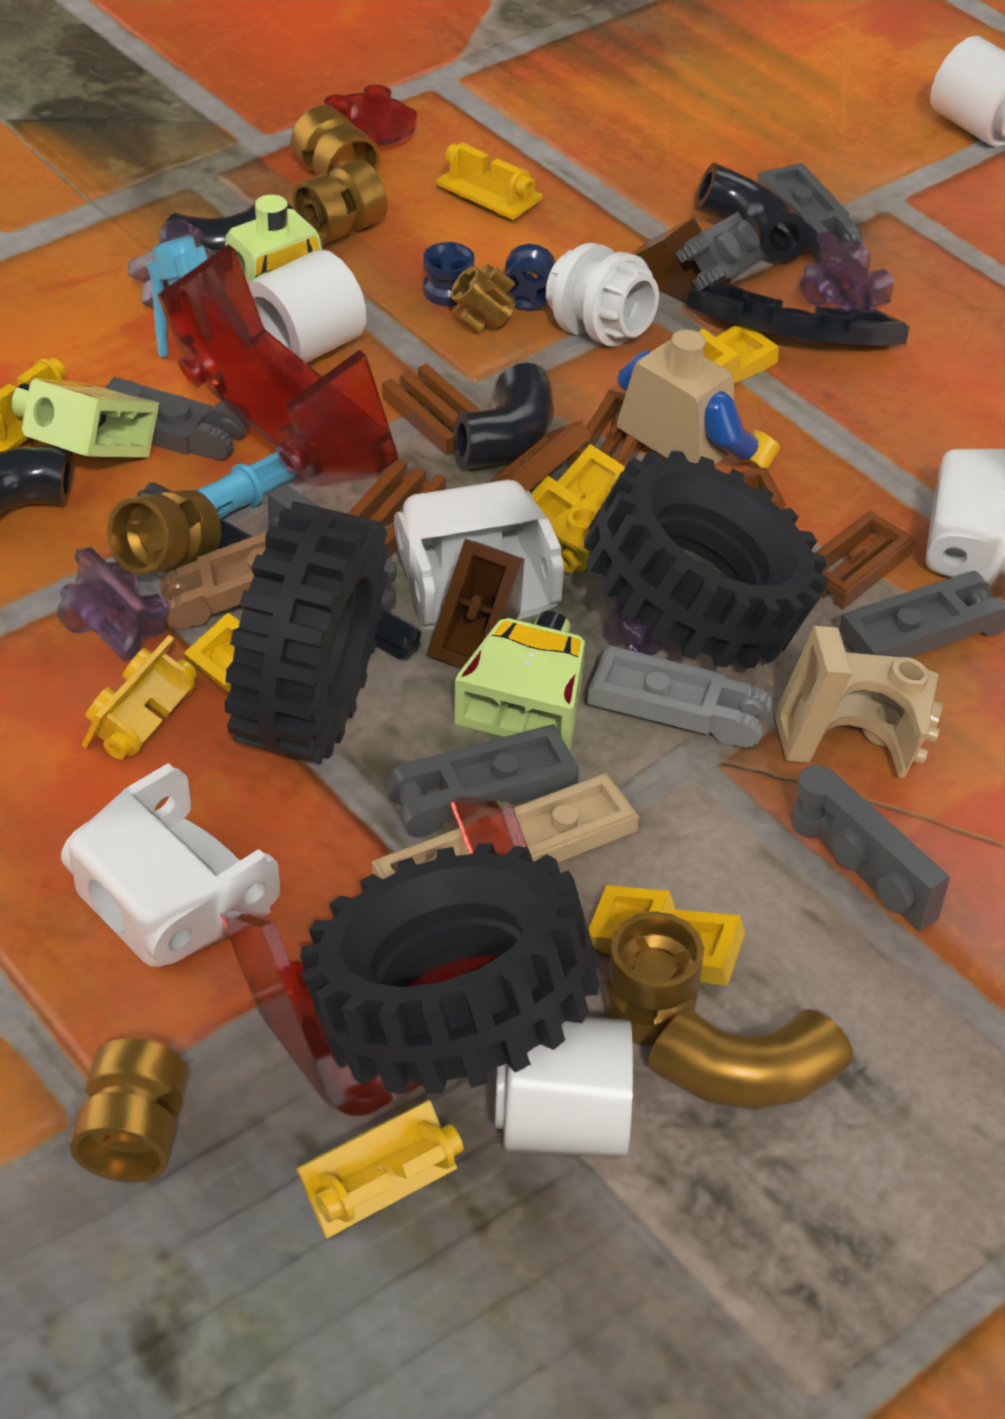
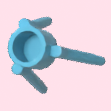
(171, 262)

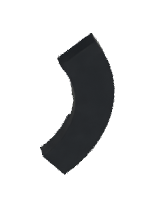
(825, 324)

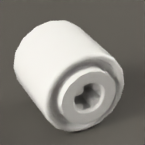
(972, 89)
(311, 304)
(571, 1095)

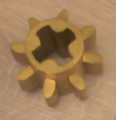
(483, 297)

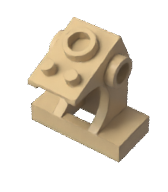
(826, 693)

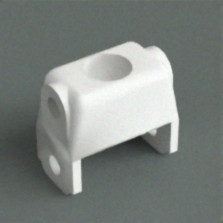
(492, 513)
(969, 516)
(163, 876)

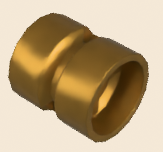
(328, 140)
(342, 200)
(162, 531)
(653, 973)
(131, 1112)

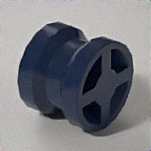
(443, 266)
(527, 290)

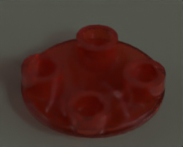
(377, 114)

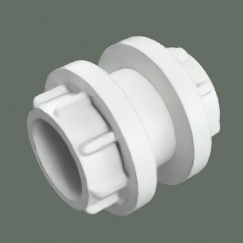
(602, 294)

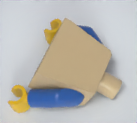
(687, 405)

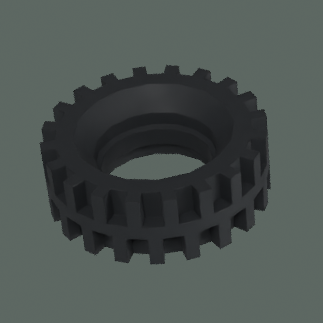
(754, 543)
(306, 631)
(433, 917)

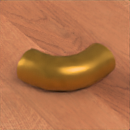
(751, 1069)

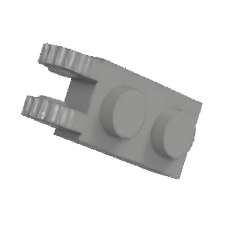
(680, 696)

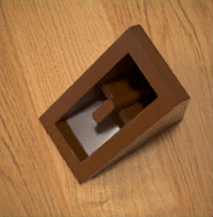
(667, 270)
(480, 594)

